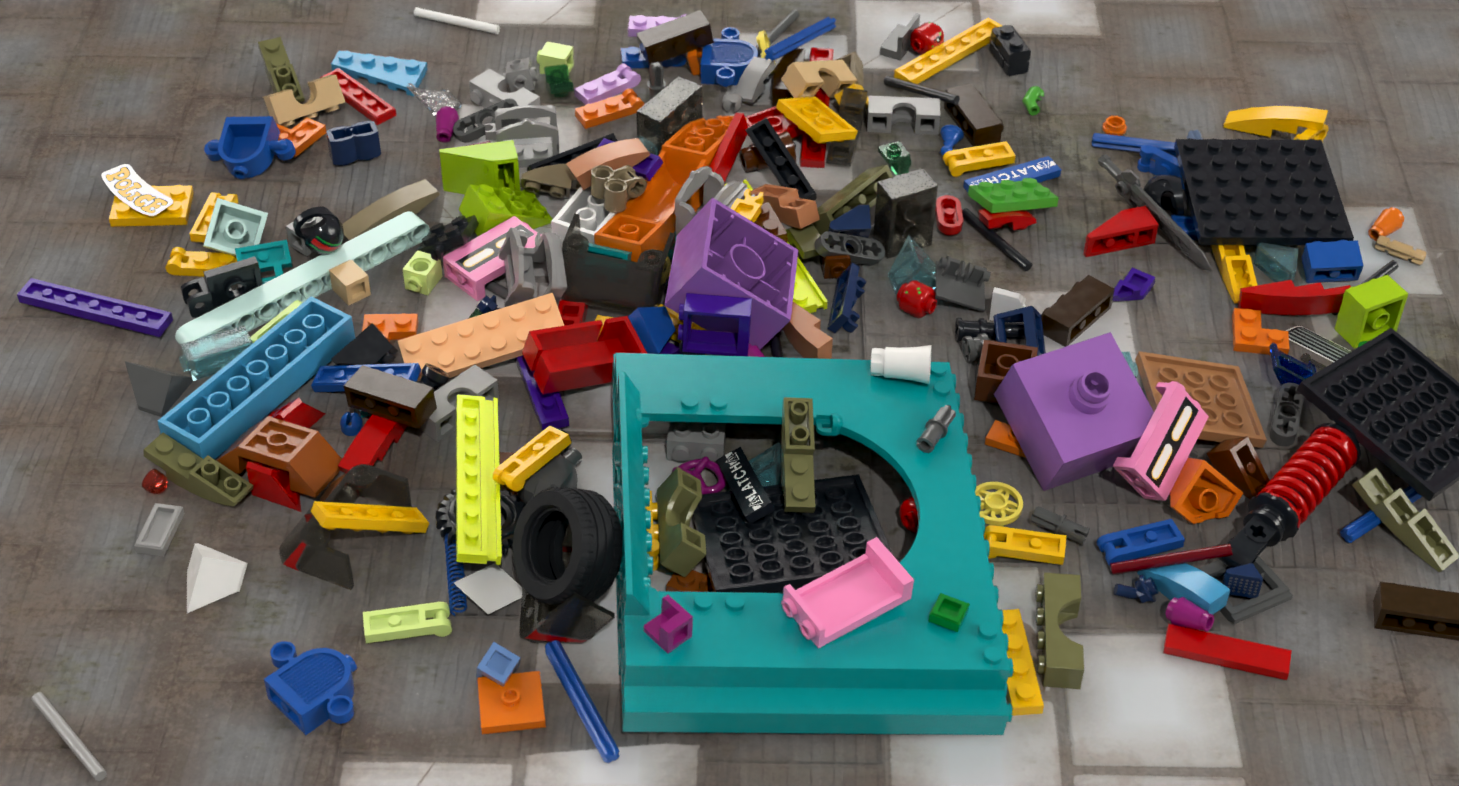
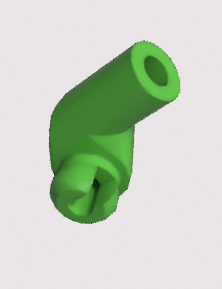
(1030, 100)

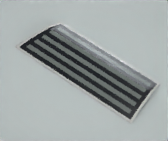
(1317, 343)

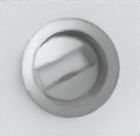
(732, 101)

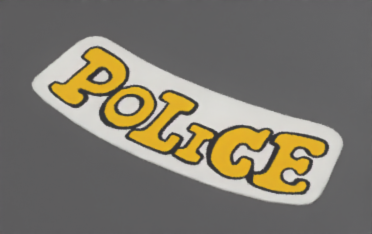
(135, 191)

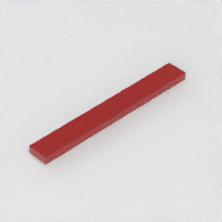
(814, 153)

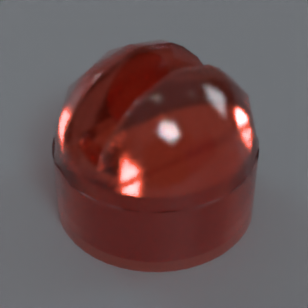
(154, 482)

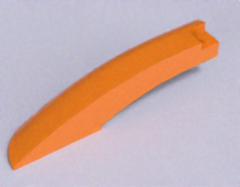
(652, 215)

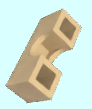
(806, 78)
(324, 94)

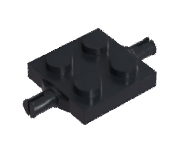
(446, 237)

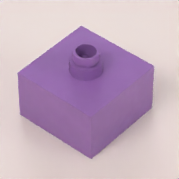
(734, 258)
(1074, 409)

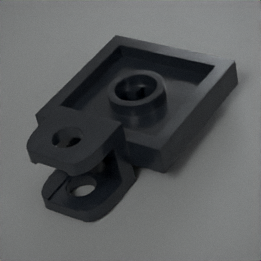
(217, 285)

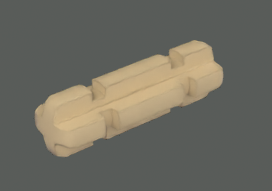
(1400, 250)

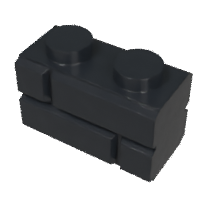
(1010, 50)

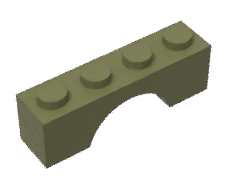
(679, 543)
(1061, 658)

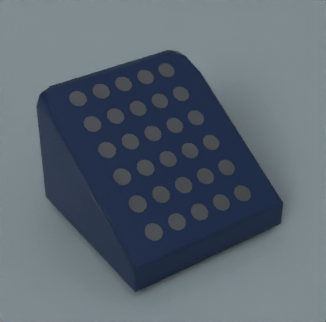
(1243, 580)

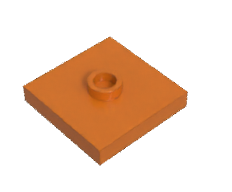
(513, 706)

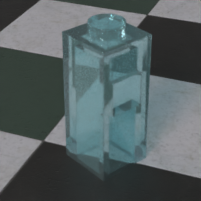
(212, 353)

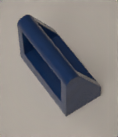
(854, 222)
(1032, 325)

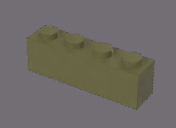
(858, 192)

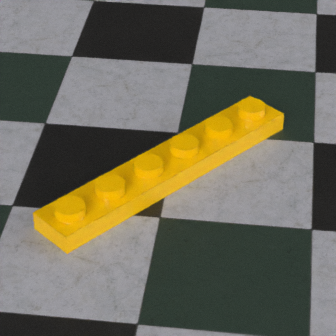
(947, 53)

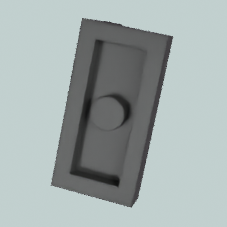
(899, 40)

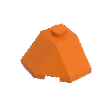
(1203, 493)

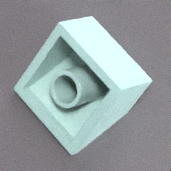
(234, 227)

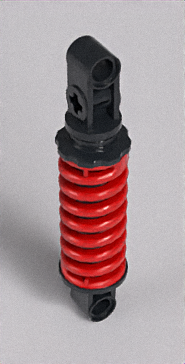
(1294, 492)

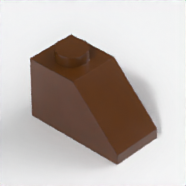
(1239, 465)

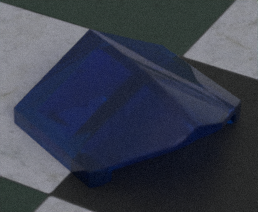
(1288, 368)

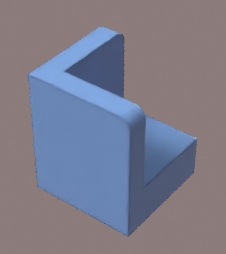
(498, 664)

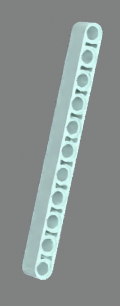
(307, 279)

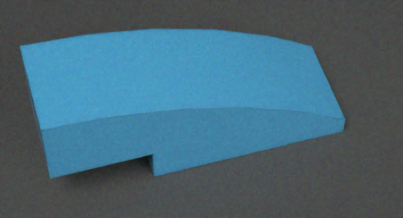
(1191, 583)

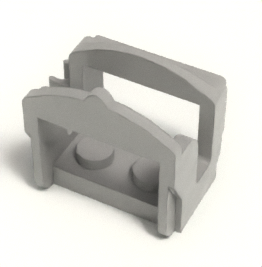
(526, 153)
(713, 187)
(520, 268)

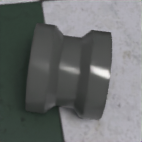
(973, 346)

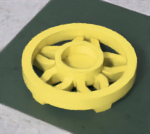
(763, 43)
(998, 503)

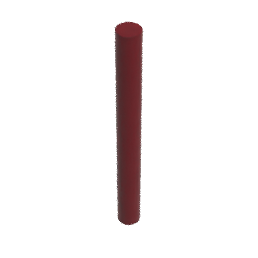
(1171, 559)

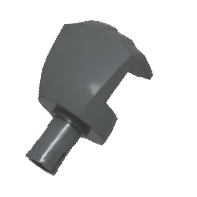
(556, 473)

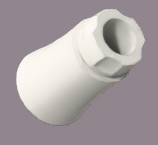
(902, 363)

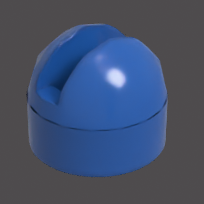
(356, 425)

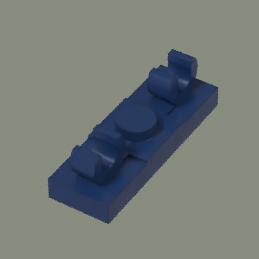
(846, 293)

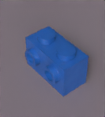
(1332, 261)

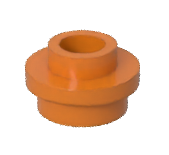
(1114, 126)

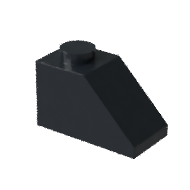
(367, 348)

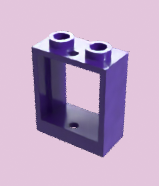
(713, 341)

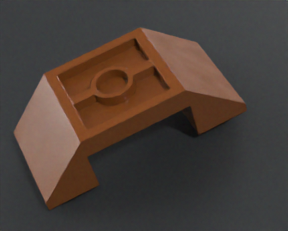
(287, 447)

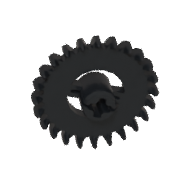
(510, 508)

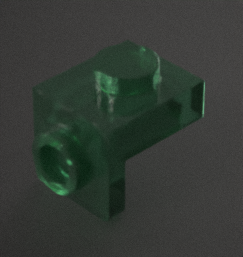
(558, 80)
(896, 157)

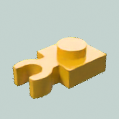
(750, 206)

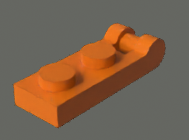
(609, 109)

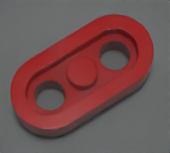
(949, 215)

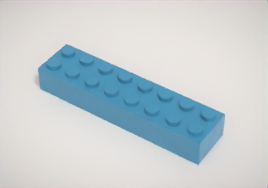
(258, 379)

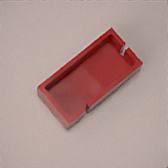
(572, 358)

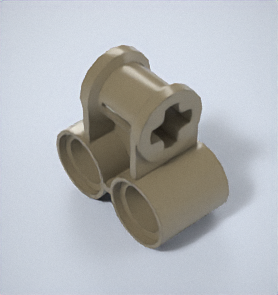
(616, 186)

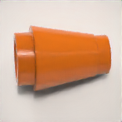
(1387, 223)

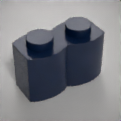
(353, 143)

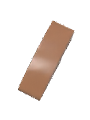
(613, 155)
(788, 206)
(805, 334)

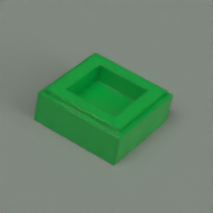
(948, 612)

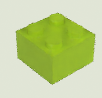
(1370, 310)

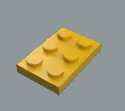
(816, 119)
(175, 214)

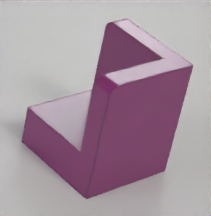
(671, 626)

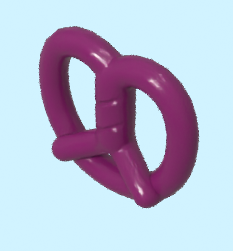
(699, 465)

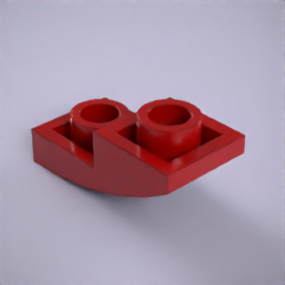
(1014, 219)

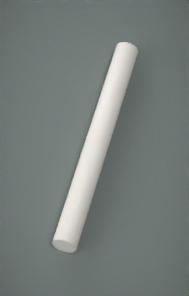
(455, 20)

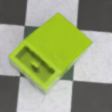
(479, 164)
(497, 205)

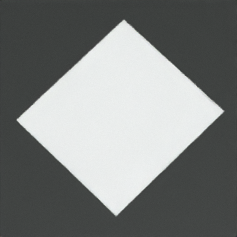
(490, 588)

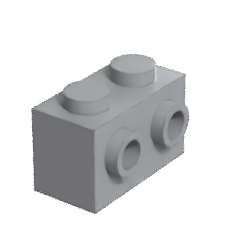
(695, 441)

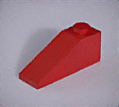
(1123, 231)

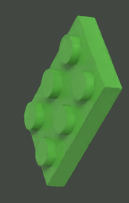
(1012, 195)

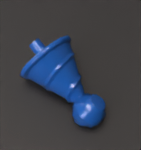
(951, 136)

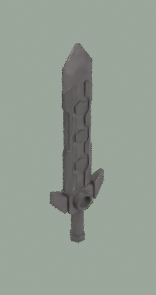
(1129, 187)

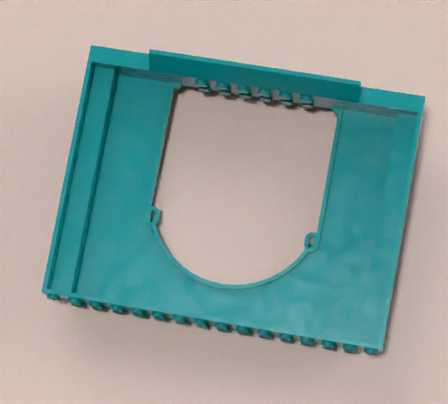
(745, 656)

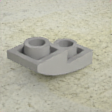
(751, 82)

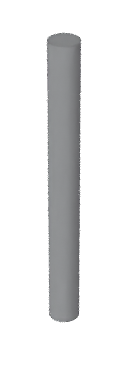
(69, 736)

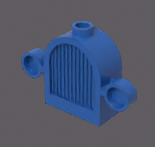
(726, 59)
(249, 145)
(311, 685)

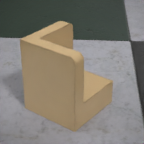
(350, 282)

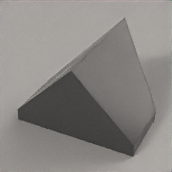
(156, 388)

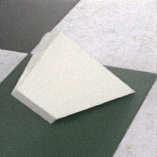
(1005, 301)
(212, 576)

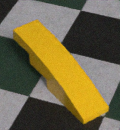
(1281, 118)
(1234, 268)

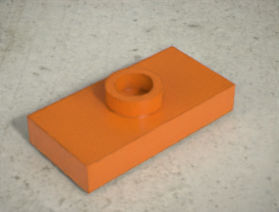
(694, 60)
(1003, 438)

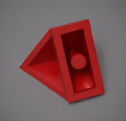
(297, 413)
(272, 485)

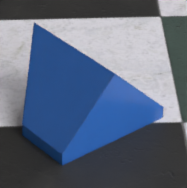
(652, 327)

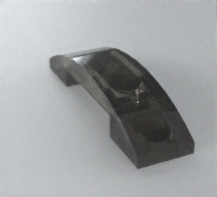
(852, 111)

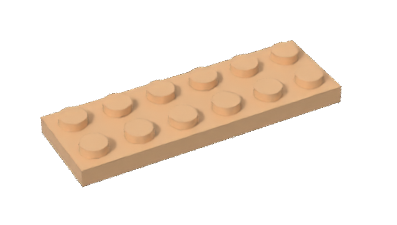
(483, 338)

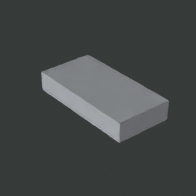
(159, 529)

